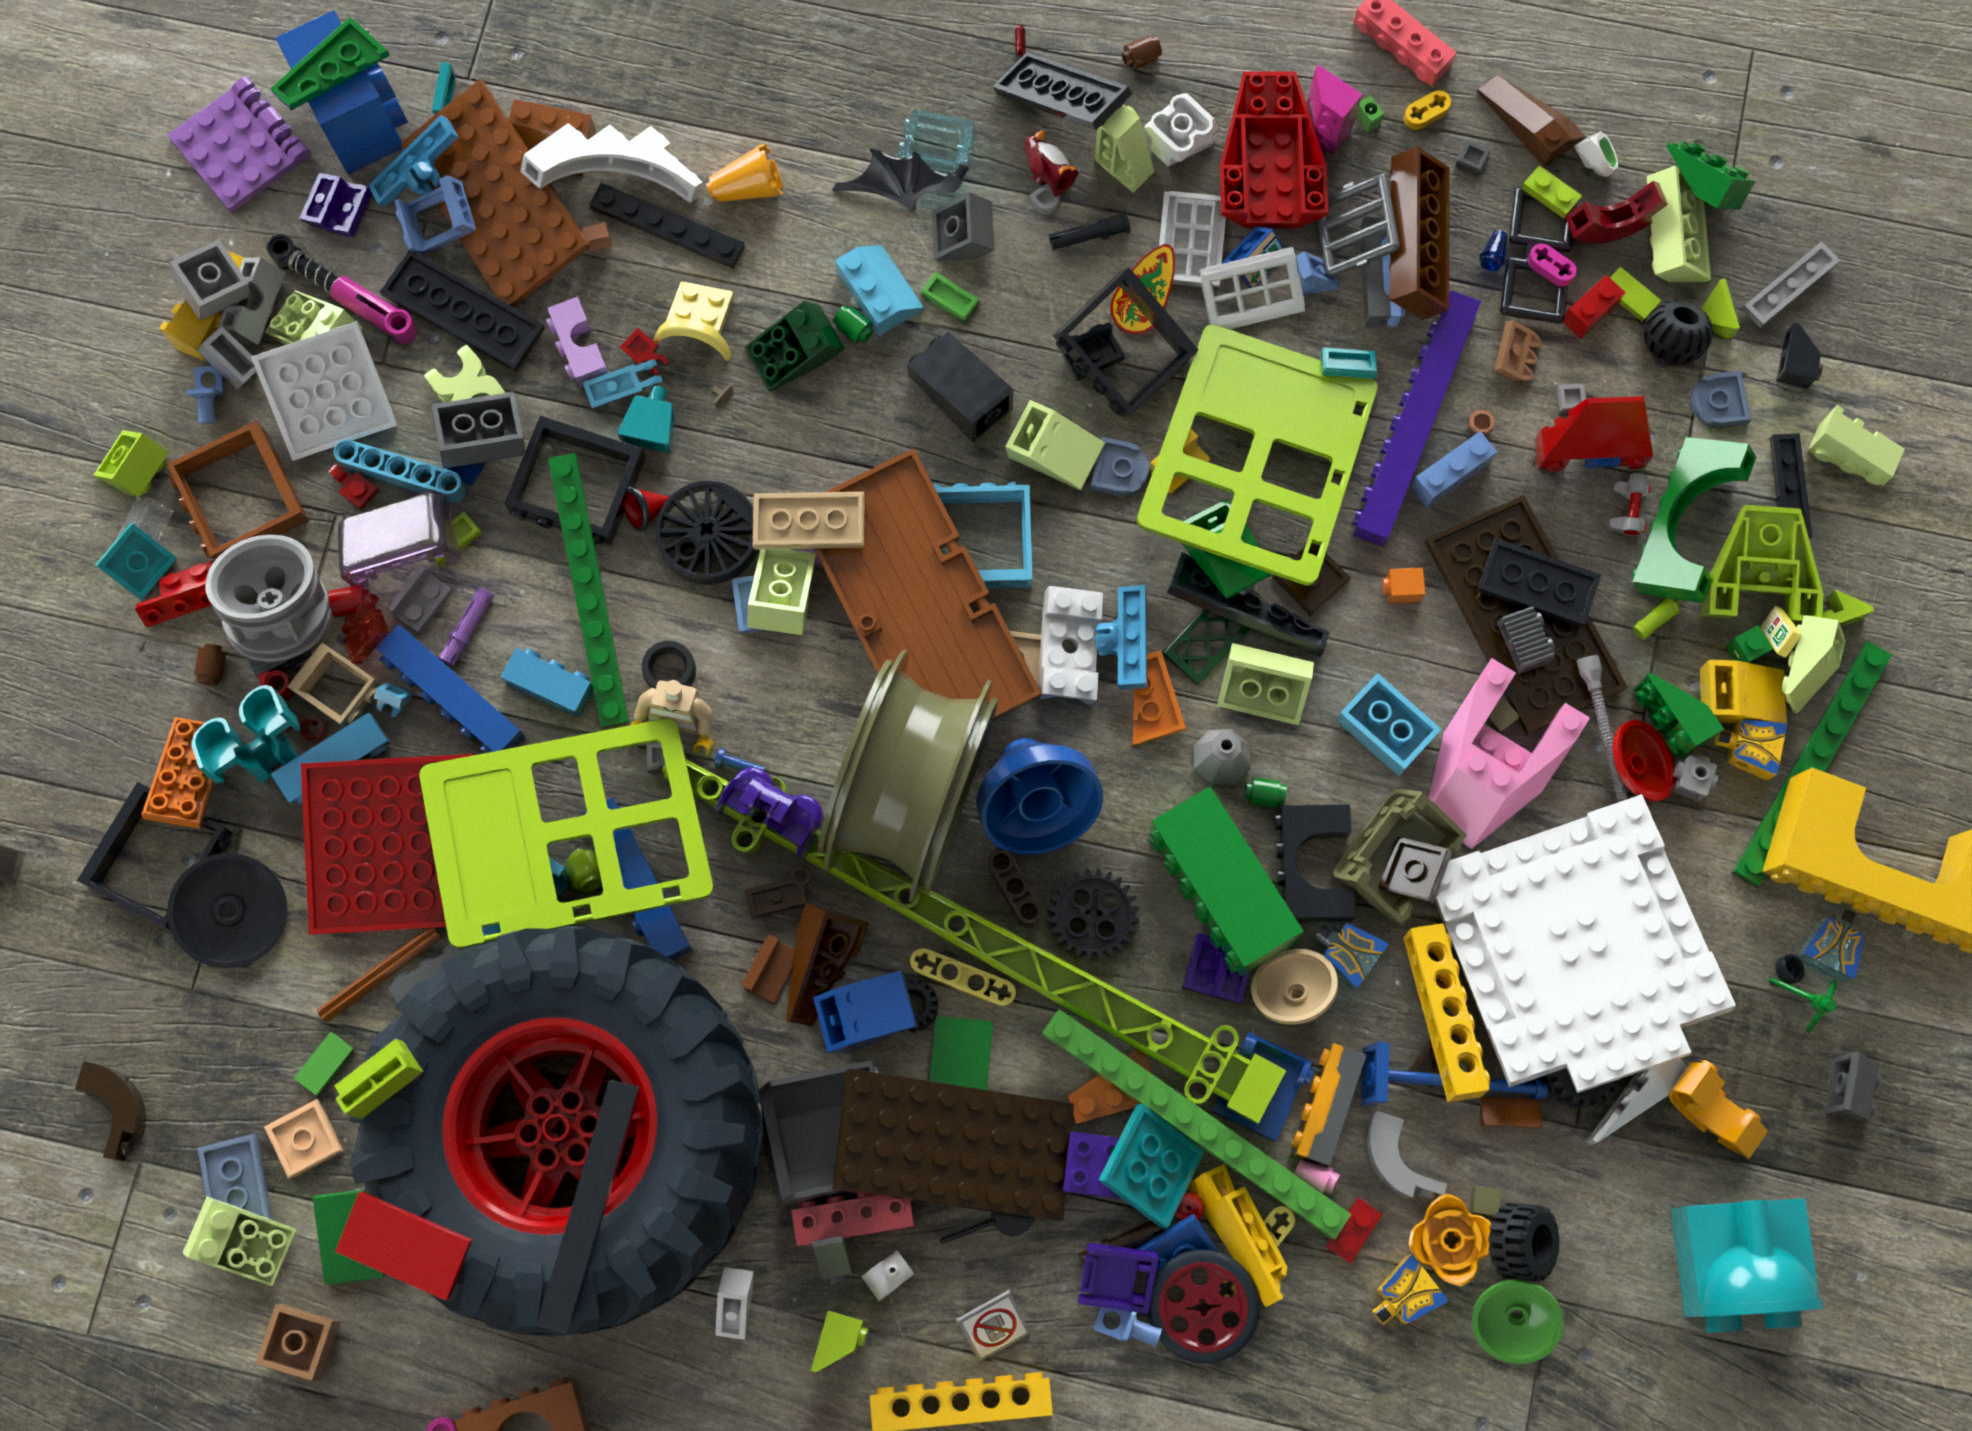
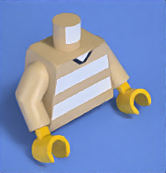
(681, 705)

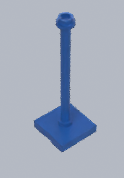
(1377, 1075)

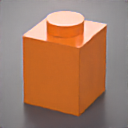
(1404, 585)

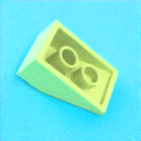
(781, 590)

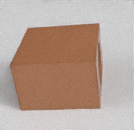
(597, 236)

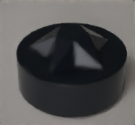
(1789, 969)

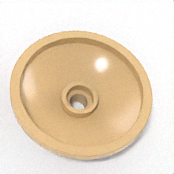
(1293, 975)

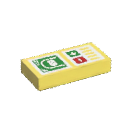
(1780, 631)

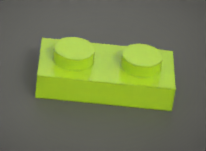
(1551, 192)

